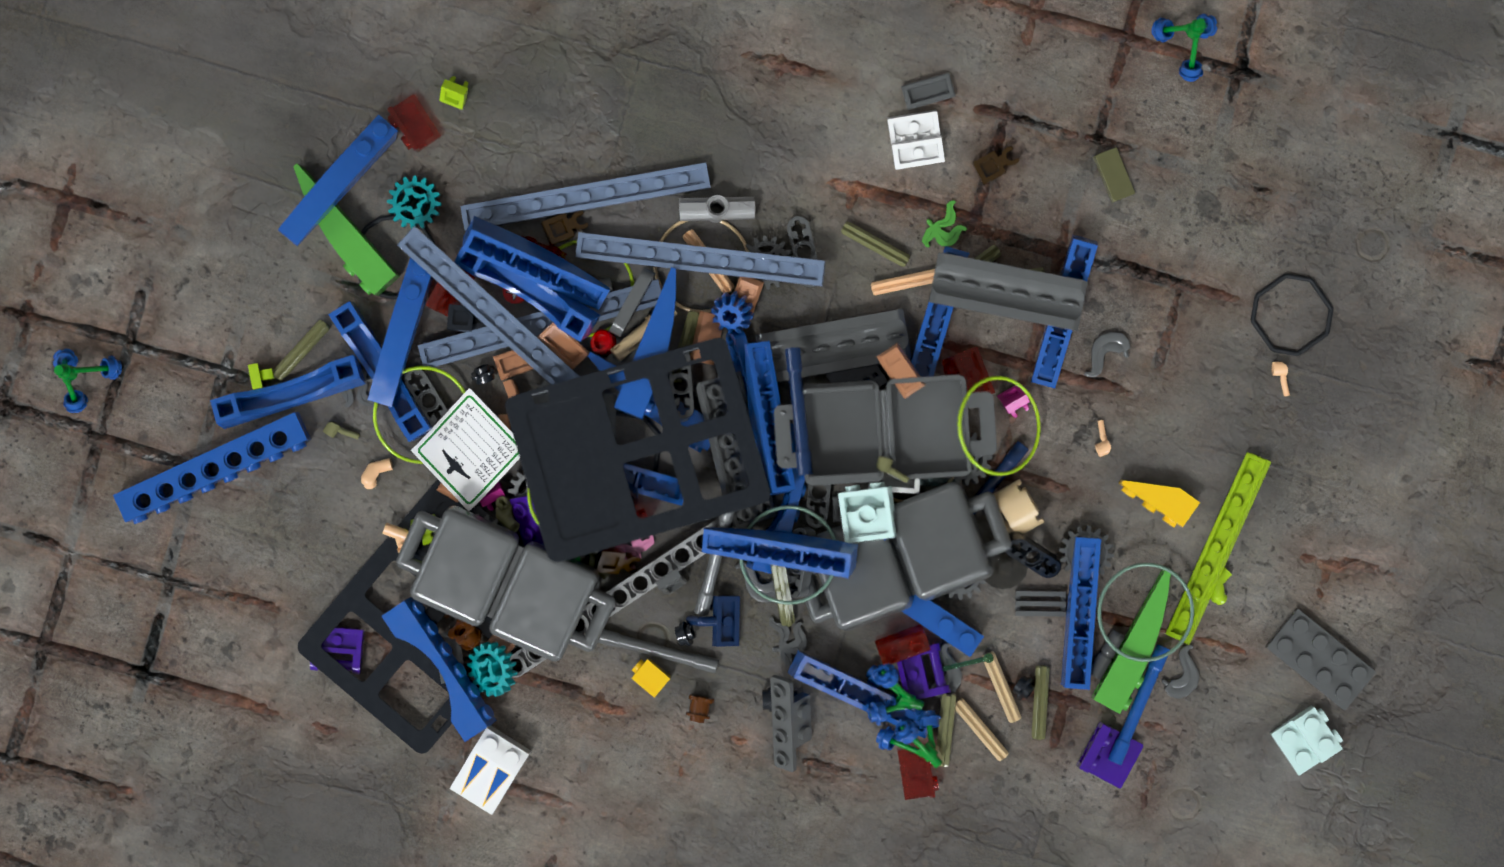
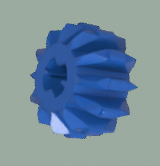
(739, 314)

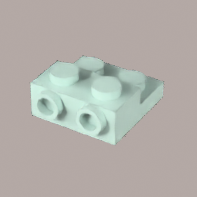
(867, 512)
(1307, 739)

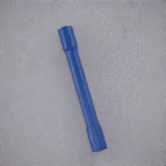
(1123, 741)

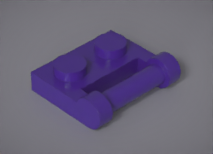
(346, 642)
(914, 674)

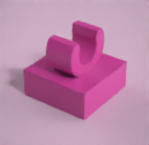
(1013, 399)
(492, 495)

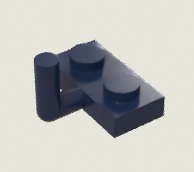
(724, 621)

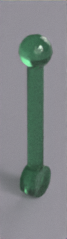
(988, 658)

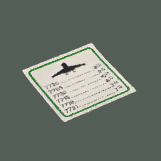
(468, 450)

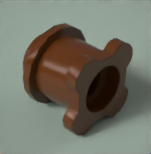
(465, 635)
(699, 708)

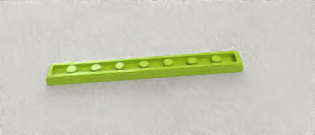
(1219, 545)

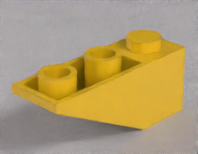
(1170, 501)

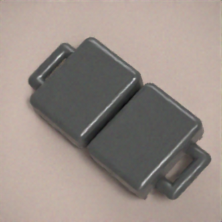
(859, 423)
(931, 556)
(483, 572)

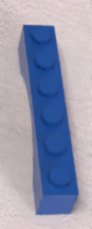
(562, 310)
(368, 349)
(258, 403)
(786, 517)
(468, 708)

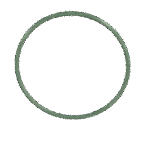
(743, 567)
(1190, 621)

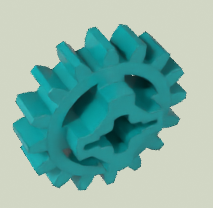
(410, 192)
(492, 669)

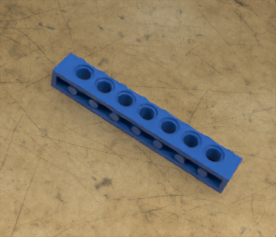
(129, 499)

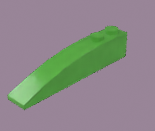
(352, 245)
(1139, 641)

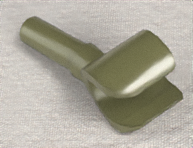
(333, 428)
(884, 465)

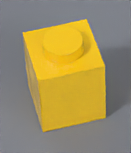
(650, 676)

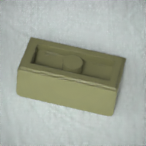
(1114, 175)

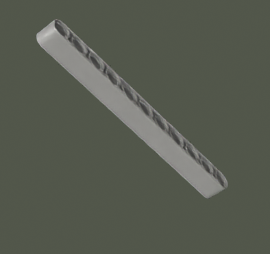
(630, 589)

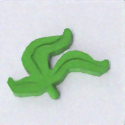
(943, 238)

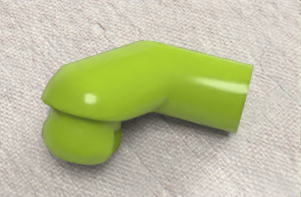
(1219, 593)

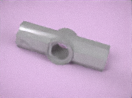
(699, 208)

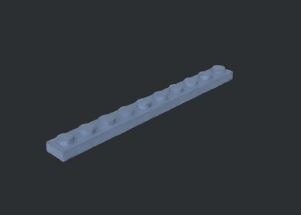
(589, 195)
(700, 259)
(485, 307)
(484, 340)

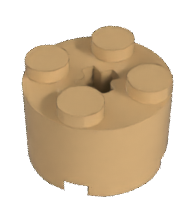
(1018, 508)

